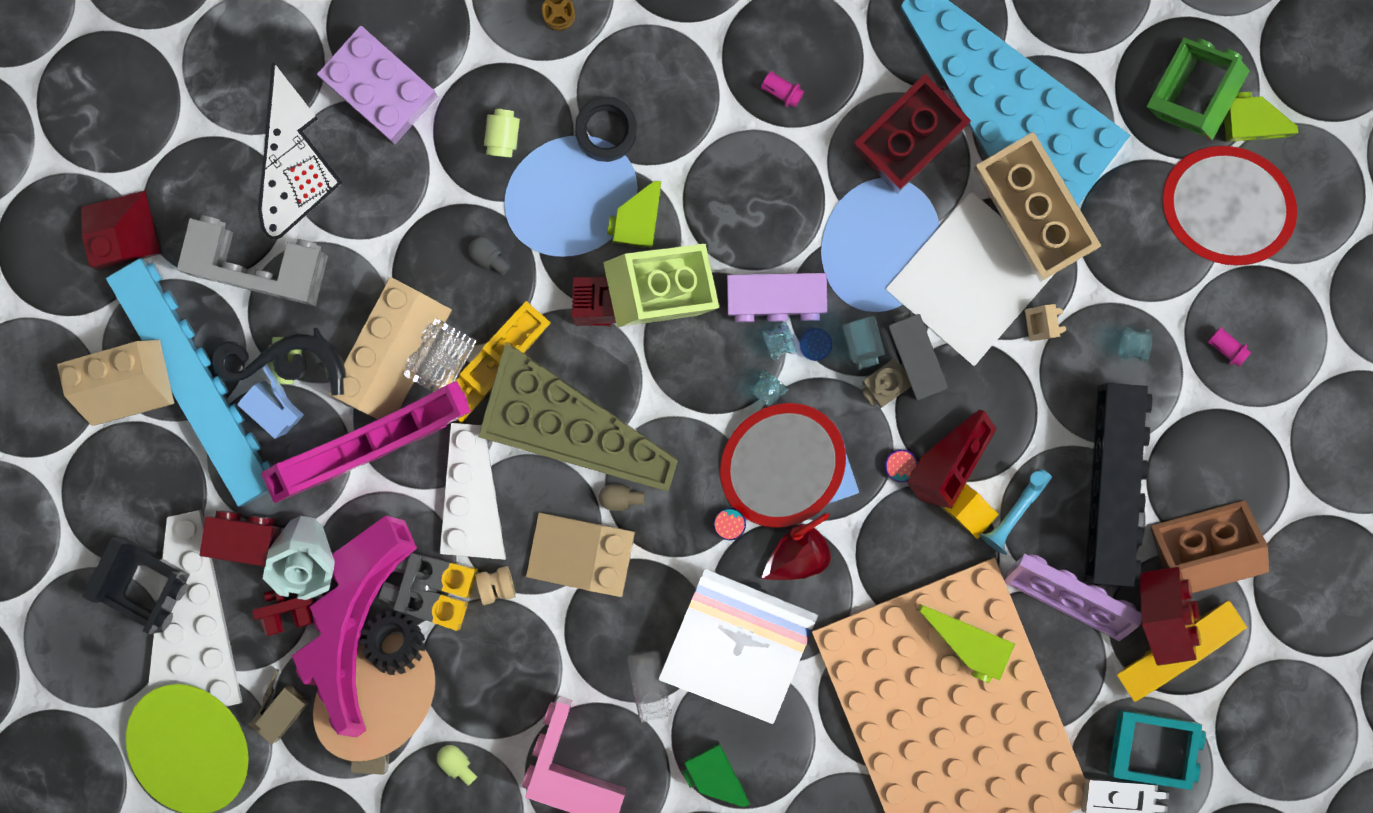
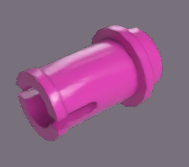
(782, 89)
(1229, 347)

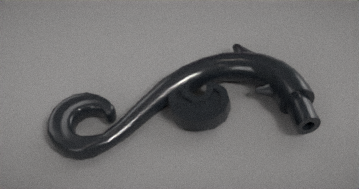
(278, 352)

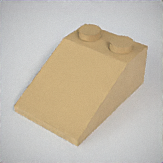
(580, 554)

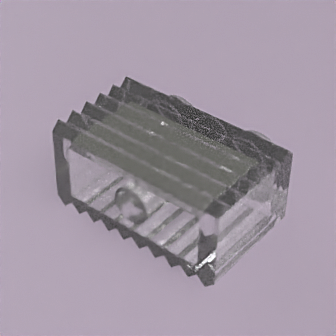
(439, 356)
(648, 690)

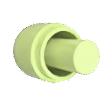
(455, 763)

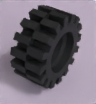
(405, 654)

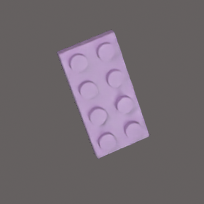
(1067, 594)

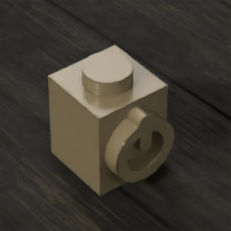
(885, 384)

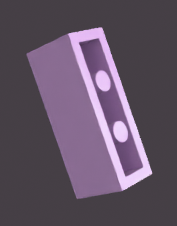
(777, 296)

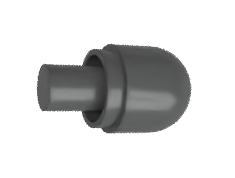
(487, 255)

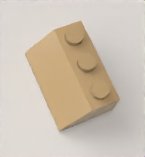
(117, 382)

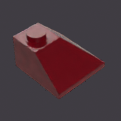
(119, 231)

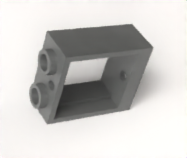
(917, 355)

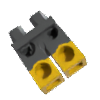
(419, 589)

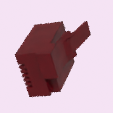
(591, 302)

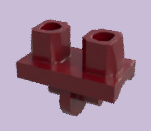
(271, 615)

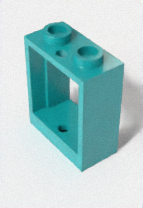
(1123, 743)

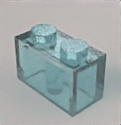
(862, 342)

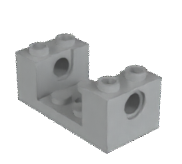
(206, 254)

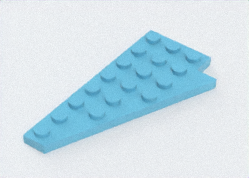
(1013, 96)

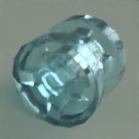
(779, 341)
(1135, 344)
(768, 389)

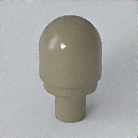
(619, 497)

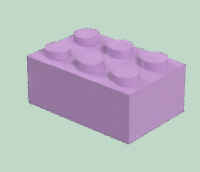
(377, 85)

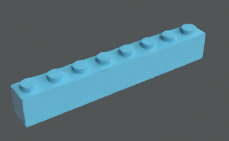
(191, 380)

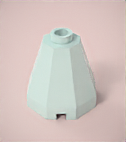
(300, 560)

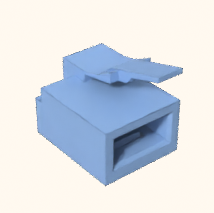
(270, 406)

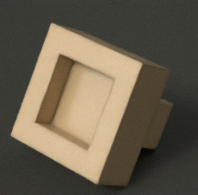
(1043, 322)

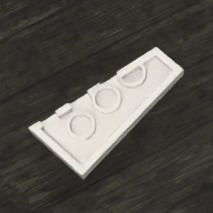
(470, 505)

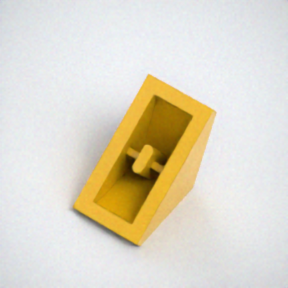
(972, 511)

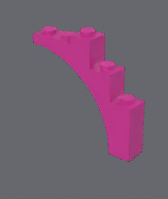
(366, 443)
(340, 615)

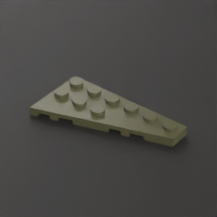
(553, 419)

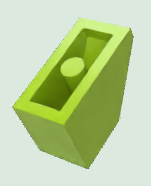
(1256, 120)
(636, 218)

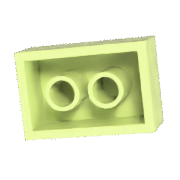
(661, 285)

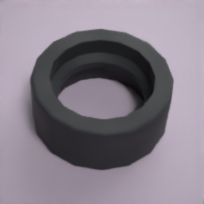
(605, 104)

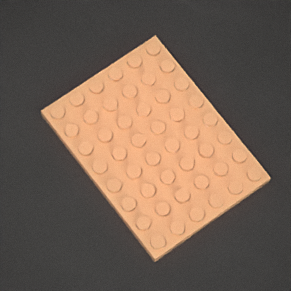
(932, 728)

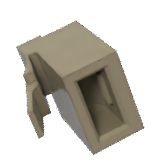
(280, 714)

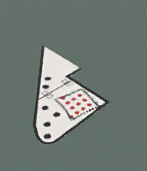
(293, 169)

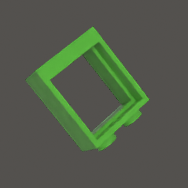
(1176, 75)

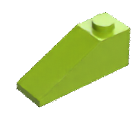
(975, 647)

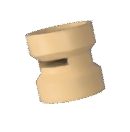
(503, 585)

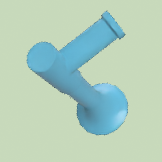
(998, 536)

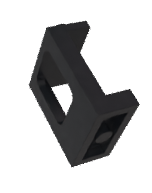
(115, 574)

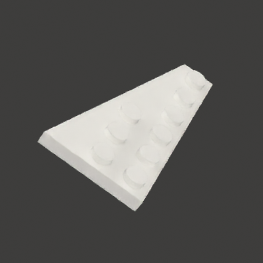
(196, 642)

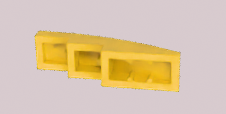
(480, 374)
(1215, 628)

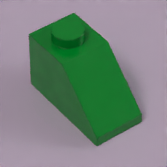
(715, 776)

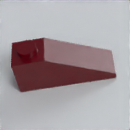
(950, 462)

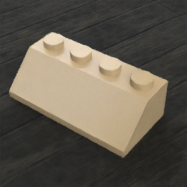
(1037, 206)
(387, 340)

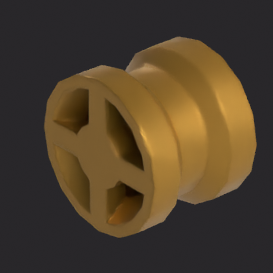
(555, 8)

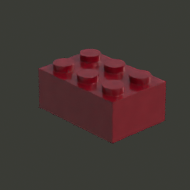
(911, 133)

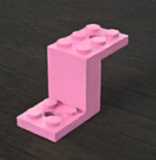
(563, 786)

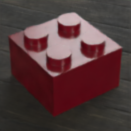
(238, 540)
(1169, 616)

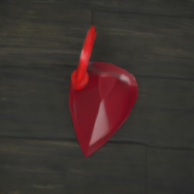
(799, 553)

